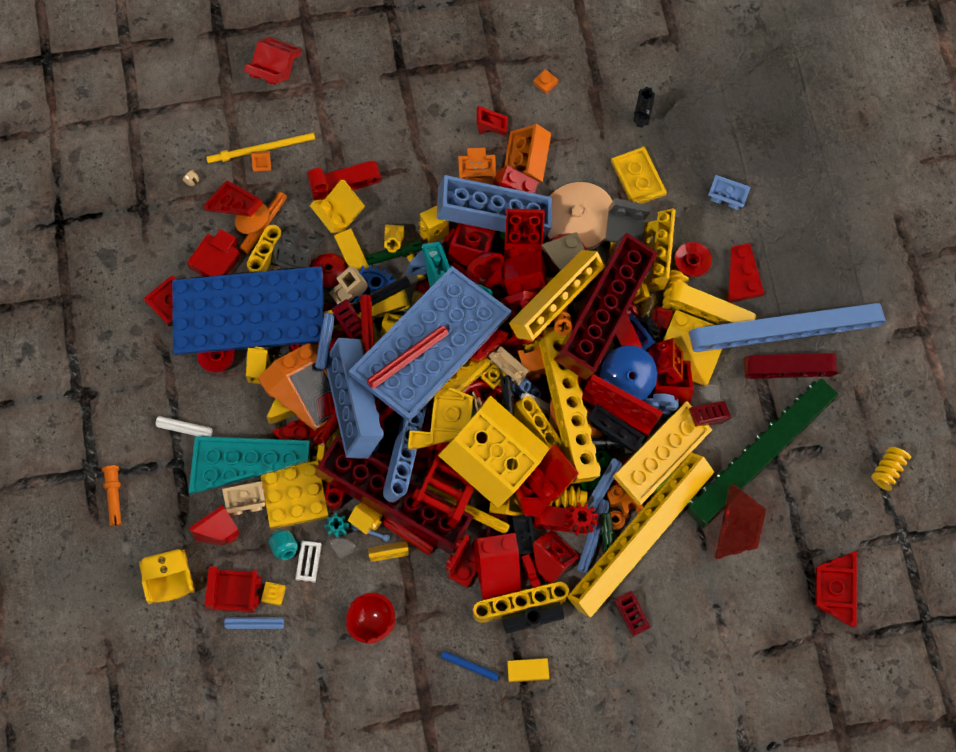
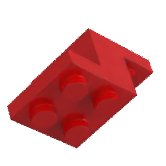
(272, 60)

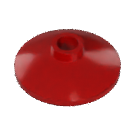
(696, 252)
(329, 276)
(210, 364)

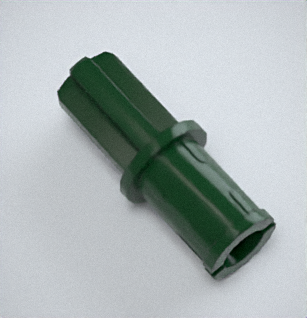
(607, 530)

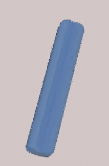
(325, 340)
(604, 484)
(254, 623)

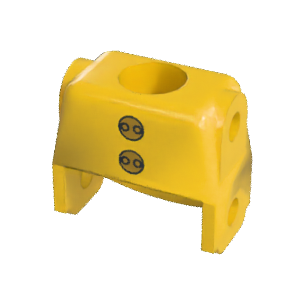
(166, 576)

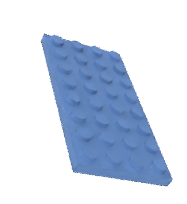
(470, 319)

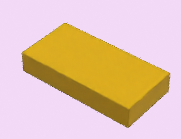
(528, 670)

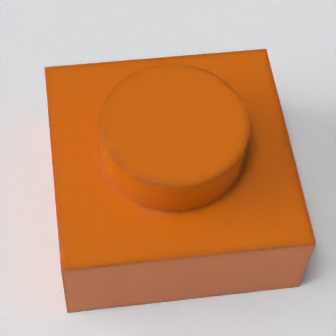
(545, 82)
(261, 161)

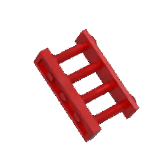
(513, 302)
(462, 496)

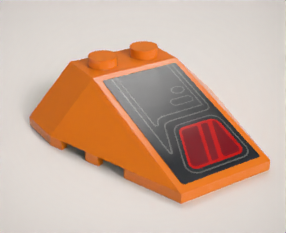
(300, 385)

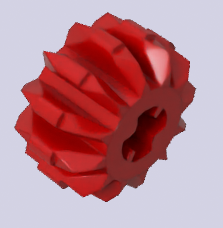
(588, 514)

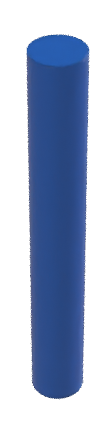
(470, 666)

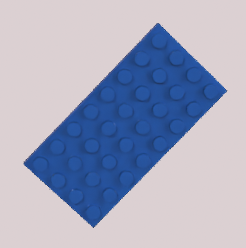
(247, 310)

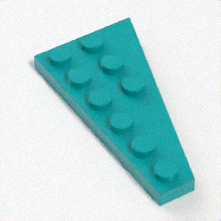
(231, 460)

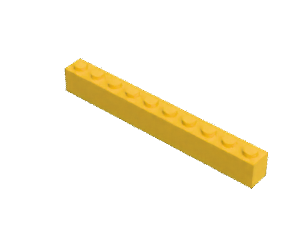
(640, 534)

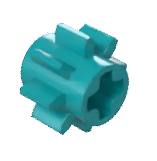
(341, 529)

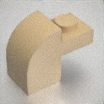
(350, 285)

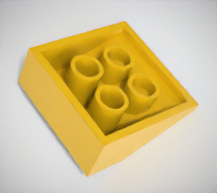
(701, 362)

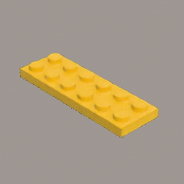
(660, 454)

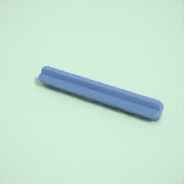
(592, 540)

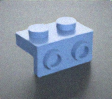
(728, 191)

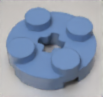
(664, 403)

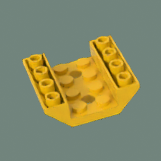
(662, 231)
(486, 463)

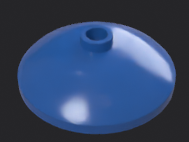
(629, 359)

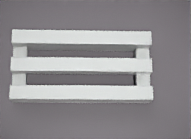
(306, 577)

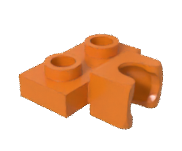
(618, 497)

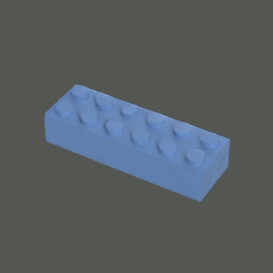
(486, 204)
(352, 401)

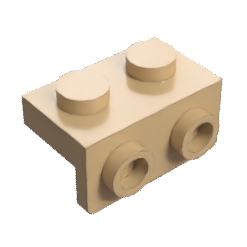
(244, 497)

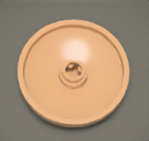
(580, 209)

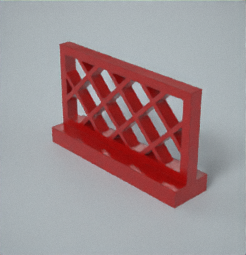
(631, 411)

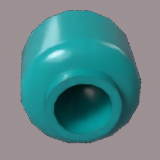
(283, 544)

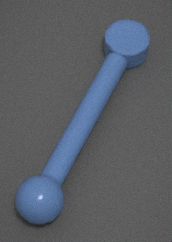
(386, 537)

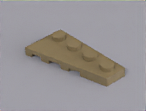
(563, 251)

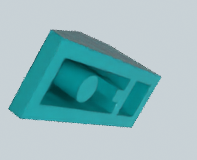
(435, 261)

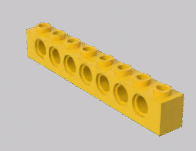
(565, 413)

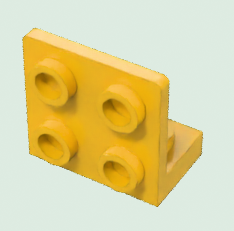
(338, 208)

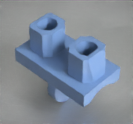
(525, 386)

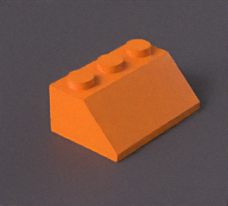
(528, 151)

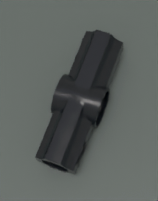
(644, 107)
(520, 621)

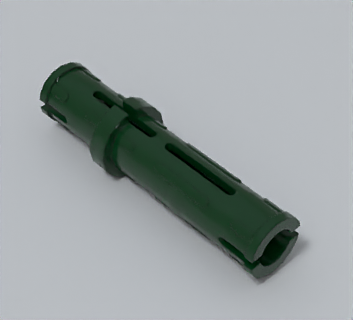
(385, 255)

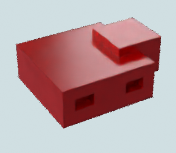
(215, 255)

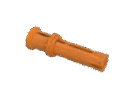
(563, 321)
(112, 485)

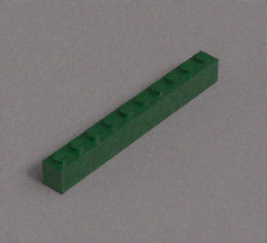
(763, 451)

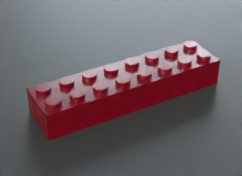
(605, 306)
(365, 482)

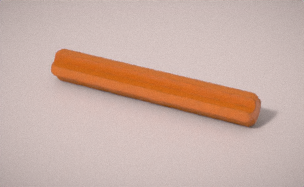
(273, 208)

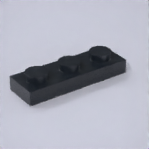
(615, 428)

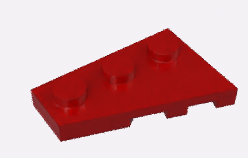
(233, 200)
(743, 277)

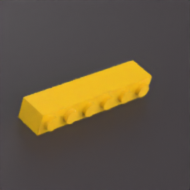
(556, 295)

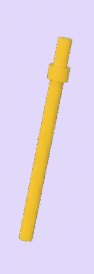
(227, 155)

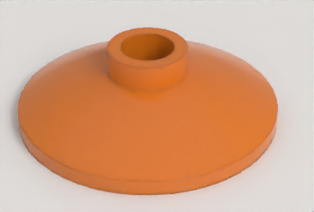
(252, 224)

